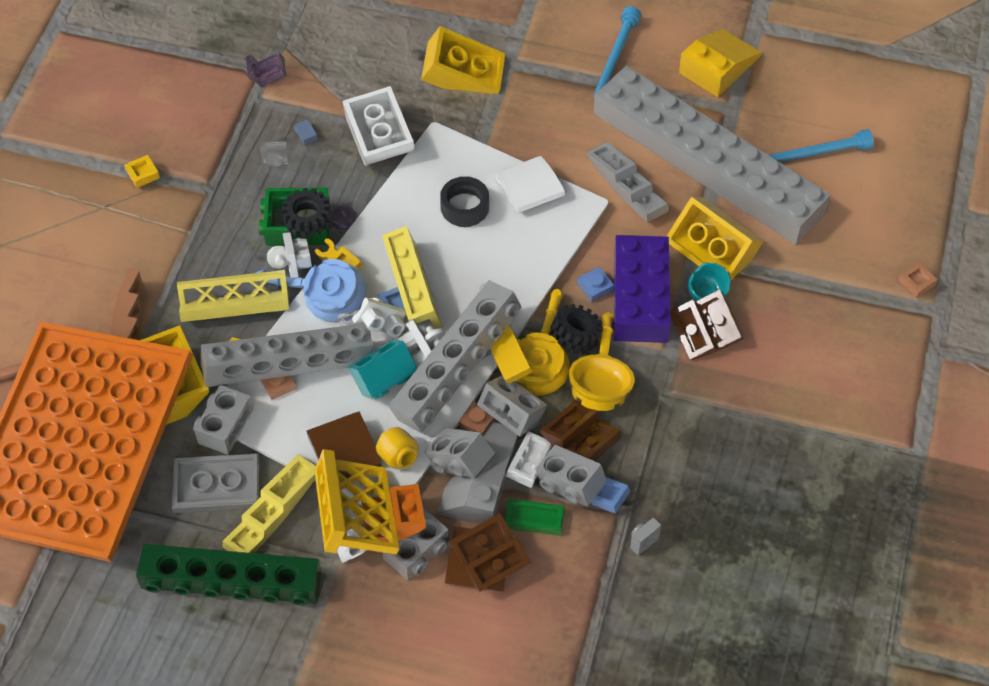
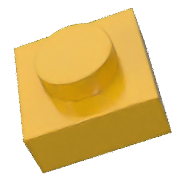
(142, 171)

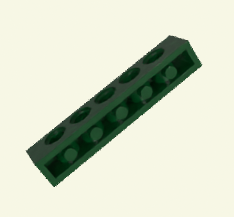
(217, 563)

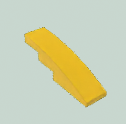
(510, 356)

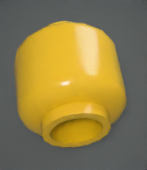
(397, 448)

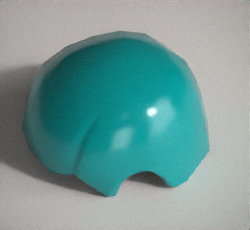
(707, 280)

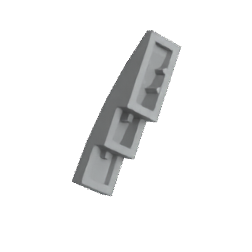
(627, 182)

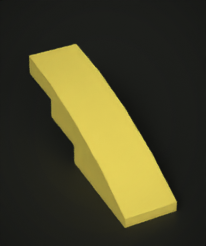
(272, 507)

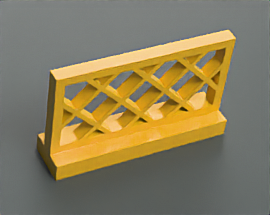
(333, 503)

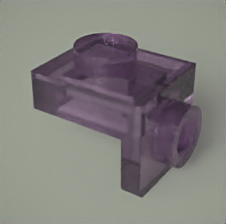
(266, 70)

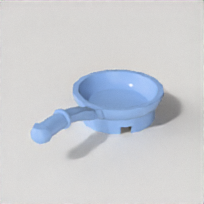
(330, 288)

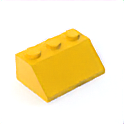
(712, 236)
(193, 385)

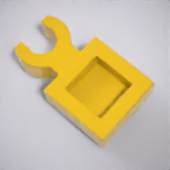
(342, 254)

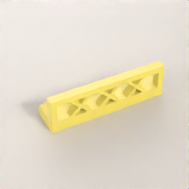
(411, 277)
(233, 305)

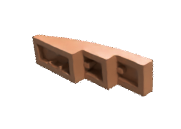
(128, 307)

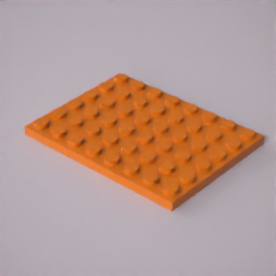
(82, 436)

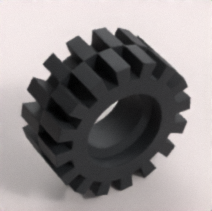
(303, 201)
(587, 324)

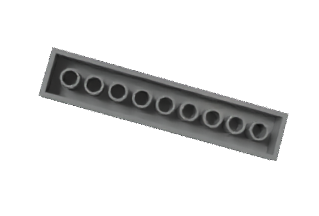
(711, 154)

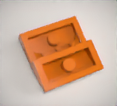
(407, 511)

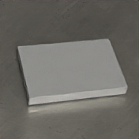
(215, 482)

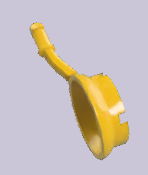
(545, 356)
(601, 378)

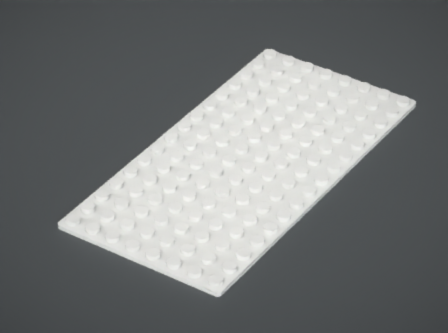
(507, 247)

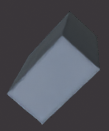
(305, 132)

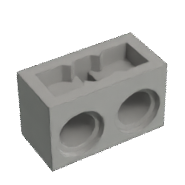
(512, 405)
(229, 421)
(459, 452)
(571, 475)
(421, 548)

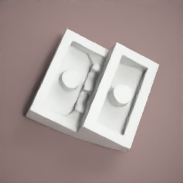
(529, 184)

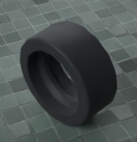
(464, 217)

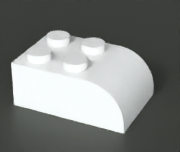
(378, 126)

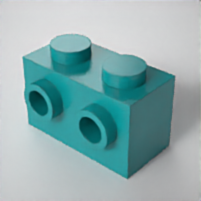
(383, 369)

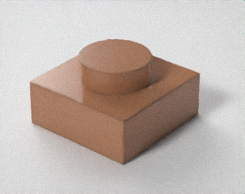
(917, 280)
(278, 386)
(475, 419)

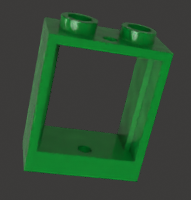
(274, 200)

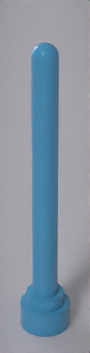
(629, 19)
(862, 140)

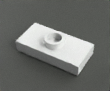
(527, 458)

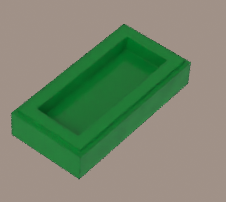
(534, 517)

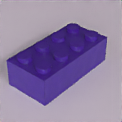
(641, 289)

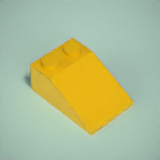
(717, 61)
(462, 63)

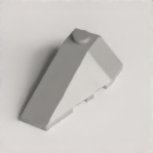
(479, 497)

